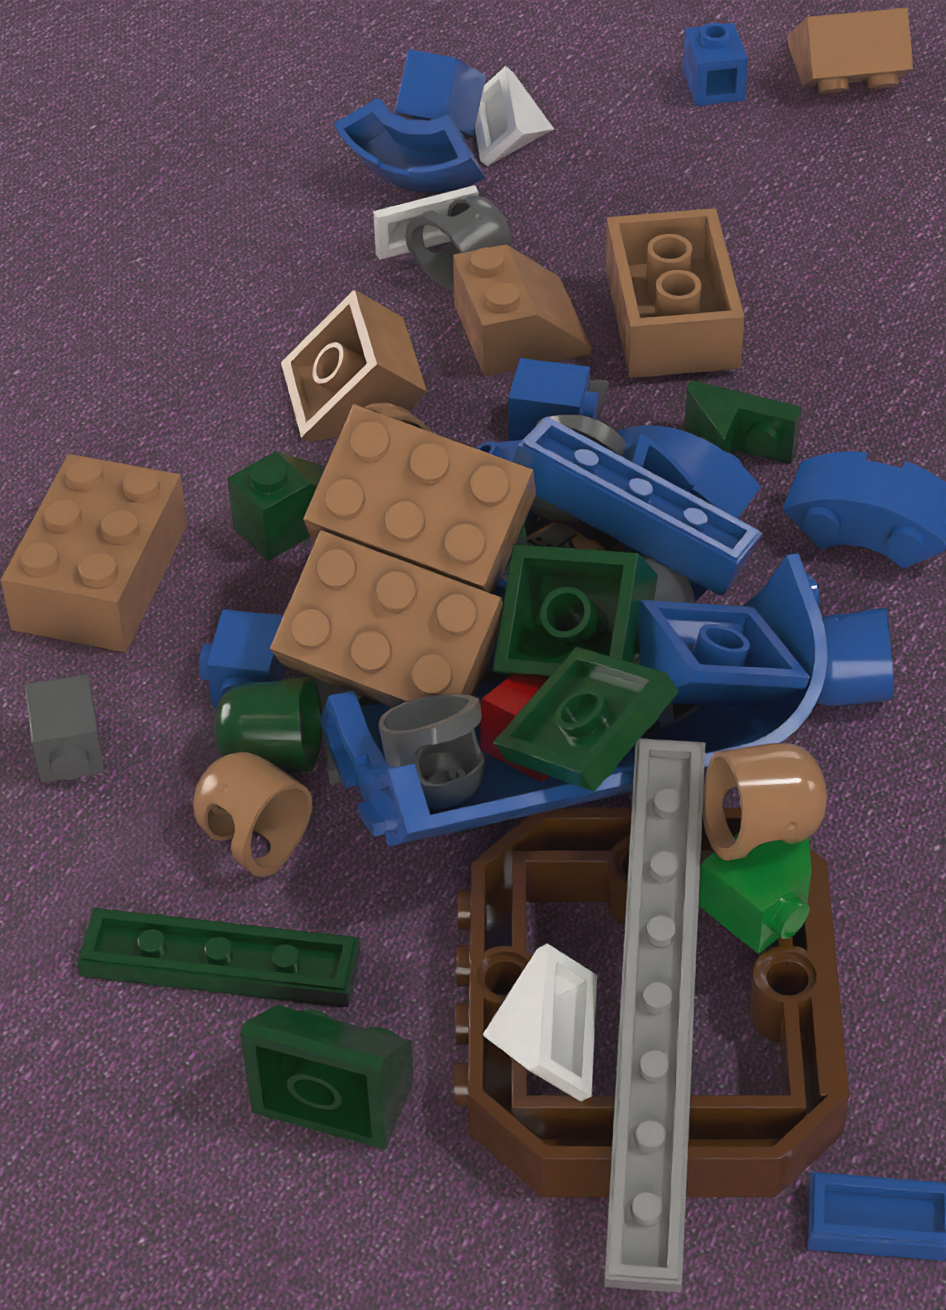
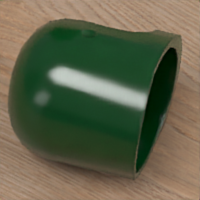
(267, 723)

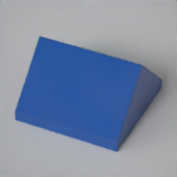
(717, 654)

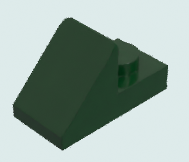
(742, 421)

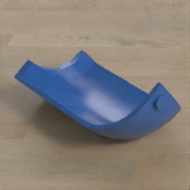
(395, 795)

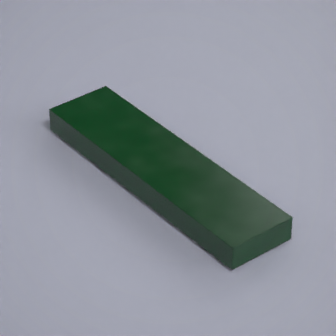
(219, 957)

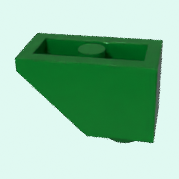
(760, 893)

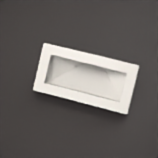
(507, 118)
(392, 222)
(551, 1021)

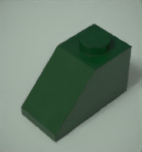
(272, 501)

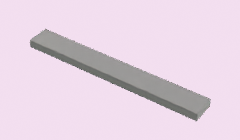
(656, 1020)

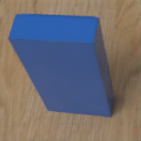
(877, 1216)

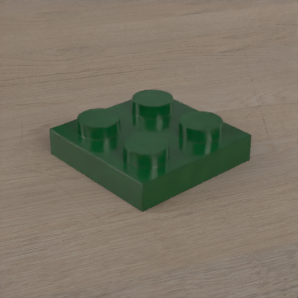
(586, 718)

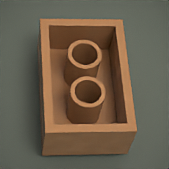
(673, 293)
(422, 499)
(95, 553)
(386, 626)

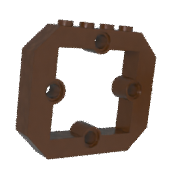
(566, 1144)

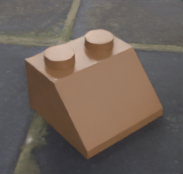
(852, 48)
(514, 310)
(351, 358)

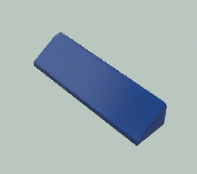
(636, 506)

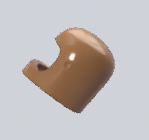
(778, 791)
(250, 795)

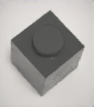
(64, 728)

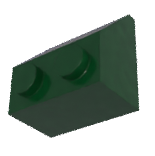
(568, 601)
(327, 1073)

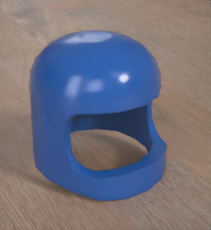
(858, 659)

